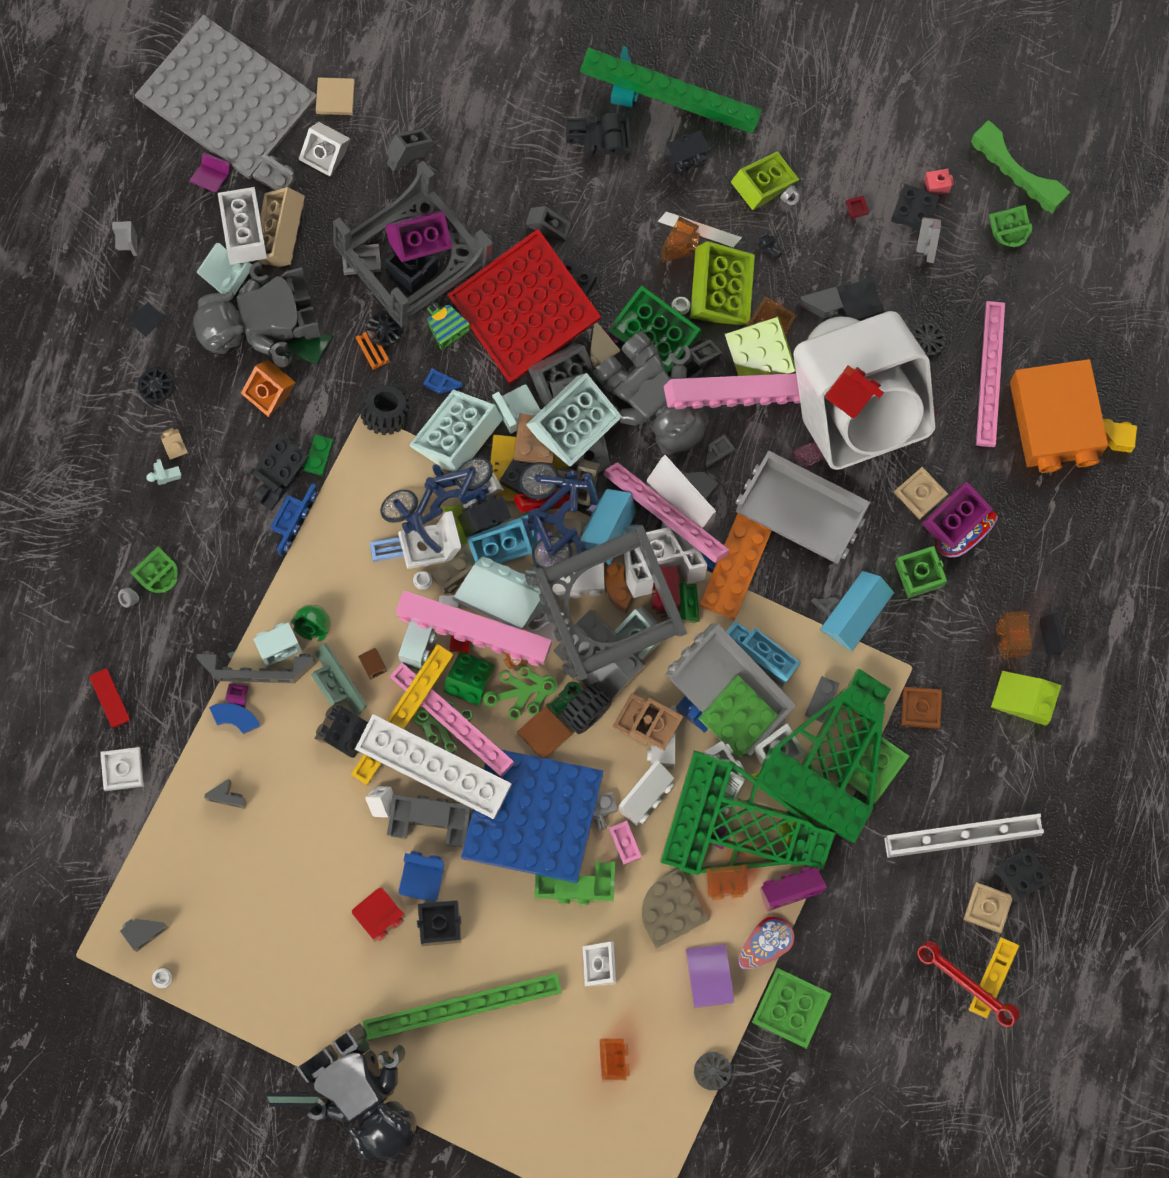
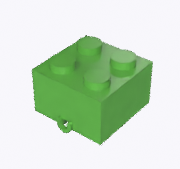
(921, 572)

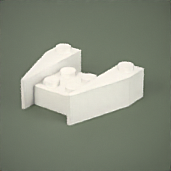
(670, 551)

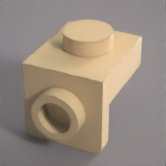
(173, 443)

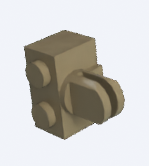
(584, 467)

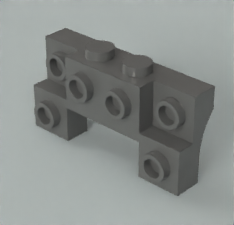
(429, 813)

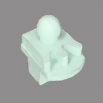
(163, 476)

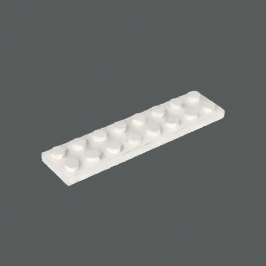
(433, 766)

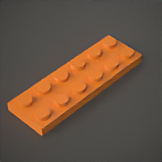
(735, 571)

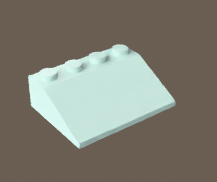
(574, 419)
(456, 430)
(499, 594)

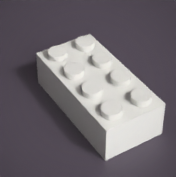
(242, 225)

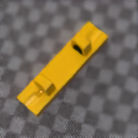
(995, 974)

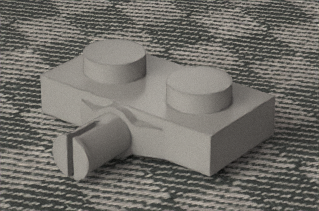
(604, 806)

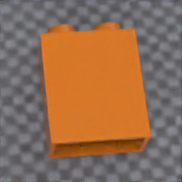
(1059, 415)

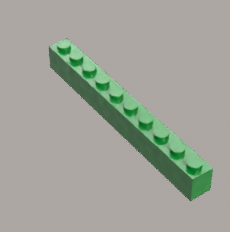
(670, 90)

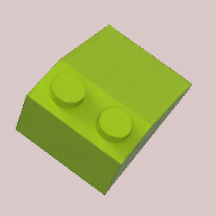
(764, 180)
(1026, 697)

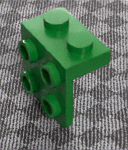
(468, 678)

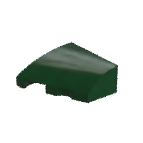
(308, 350)

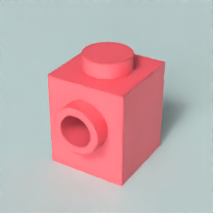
(938, 182)

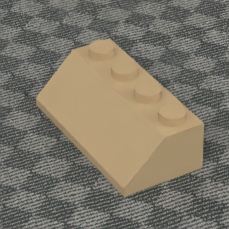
(280, 224)

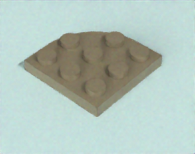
(671, 909)

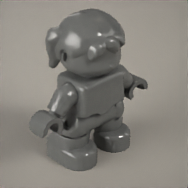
(262, 314)
(644, 390)

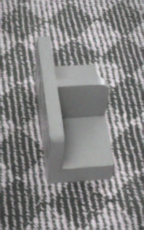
(125, 236)

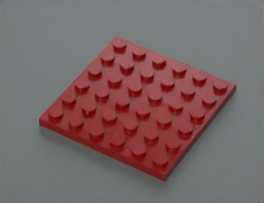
(524, 306)

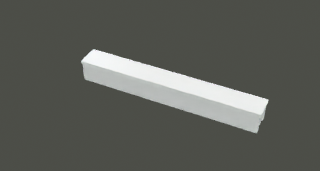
(963, 835)

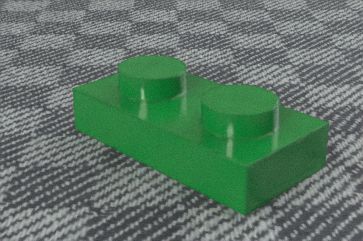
(318, 455)
(689, 603)

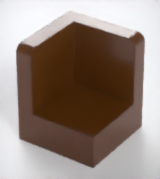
(372, 663)

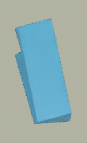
(609, 518)
(504, 541)
(857, 610)
(765, 653)

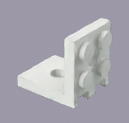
(443, 533)

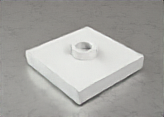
(122, 769)

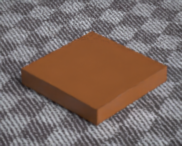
(921, 707)
(544, 733)

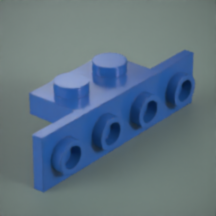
(290, 516)

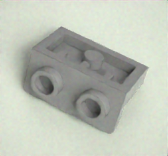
(274, 174)
(929, 238)

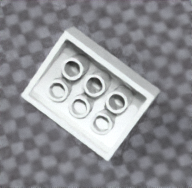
(679, 492)

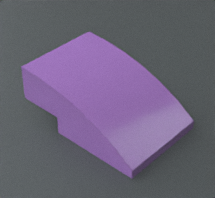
(709, 976)

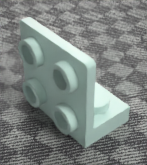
(219, 272)
(513, 403)

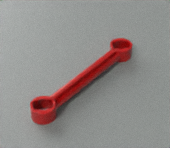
(968, 984)

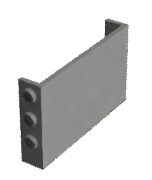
(802, 507)
(713, 663)

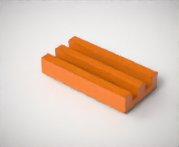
(364, 336)

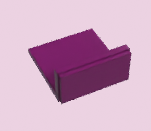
(211, 172)

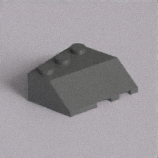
(563, 364)

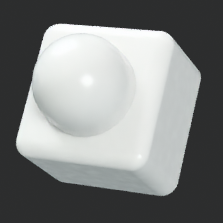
(890, 356)

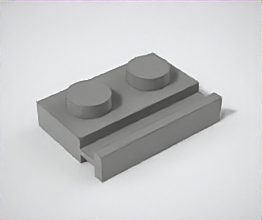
(369, 255)

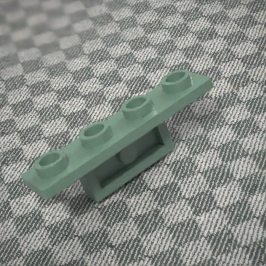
(335, 682)

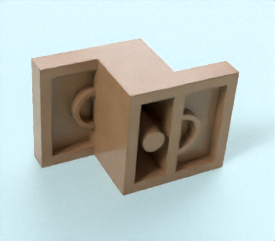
(527, 446)
(647, 722)

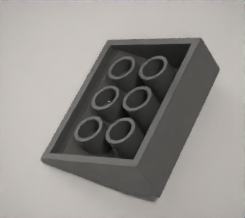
(615, 676)

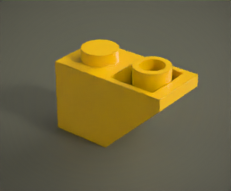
(1120, 435)

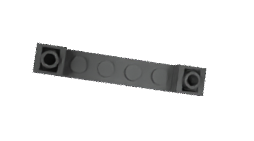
(300, 667)

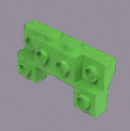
(585, 891)

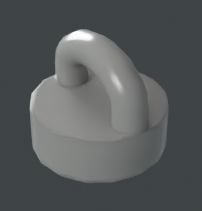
(788, 193)
(128, 597)

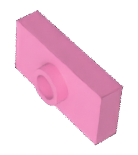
(625, 843)

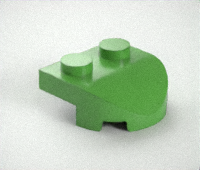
(1011, 226)
(156, 572)

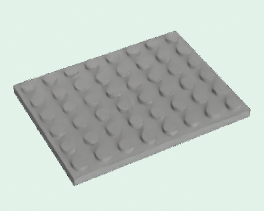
(226, 96)

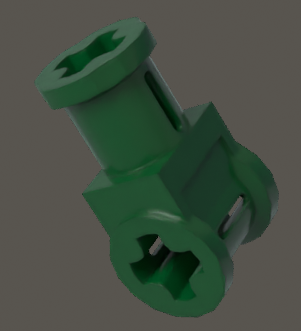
(564, 698)

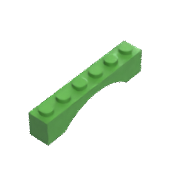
(1047, 192)

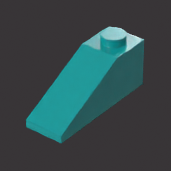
(621, 95)

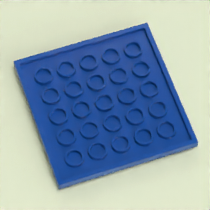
(541, 821)

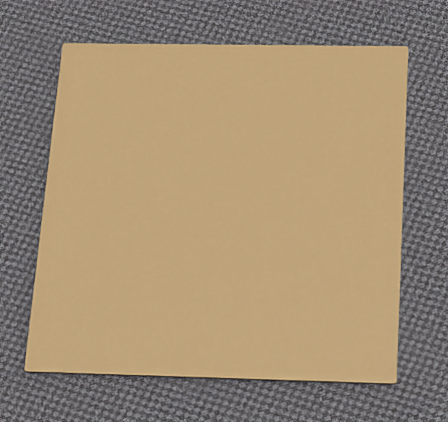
(270, 889)

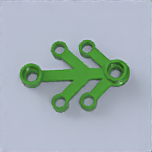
(522, 690)
(443, 731)

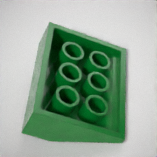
(660, 322)

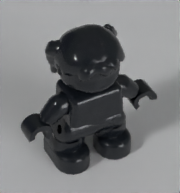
(357, 1089)

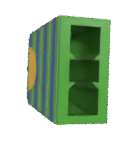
(446, 325)

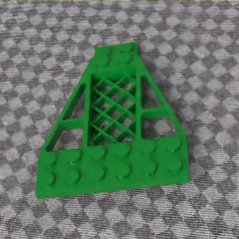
(817, 795)
(697, 815)

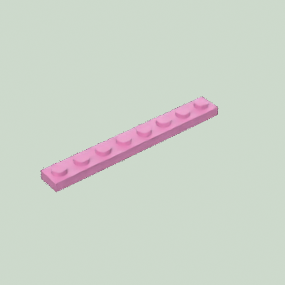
(990, 374)
(666, 512)
(457, 724)

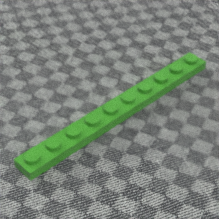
(462, 1007)

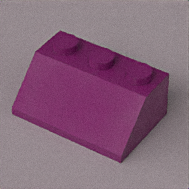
(419, 235)
(957, 515)
(792, 888)

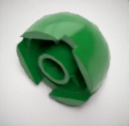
(311, 622)

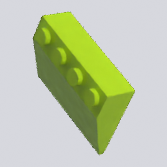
(722, 284)

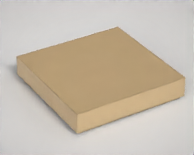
(335, 96)
(921, 493)
(988, 907)

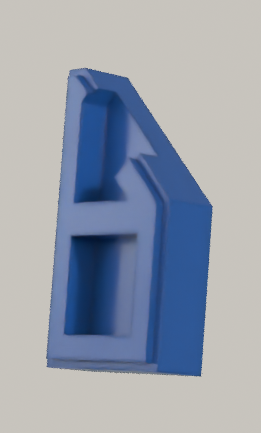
(440, 382)

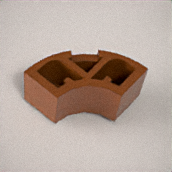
(616, 586)

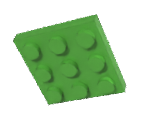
(738, 716)
(889, 764)
(791, 1008)

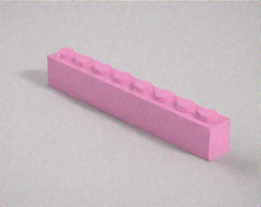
(731, 391)
(473, 628)

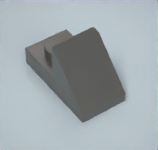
(704, 353)
(220, 795)

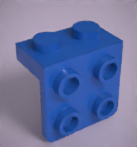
(421, 876)

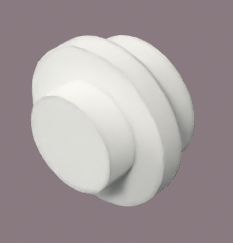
(681, 305)
(422, 580)
(162, 978)

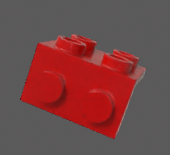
(853, 391)
(378, 914)

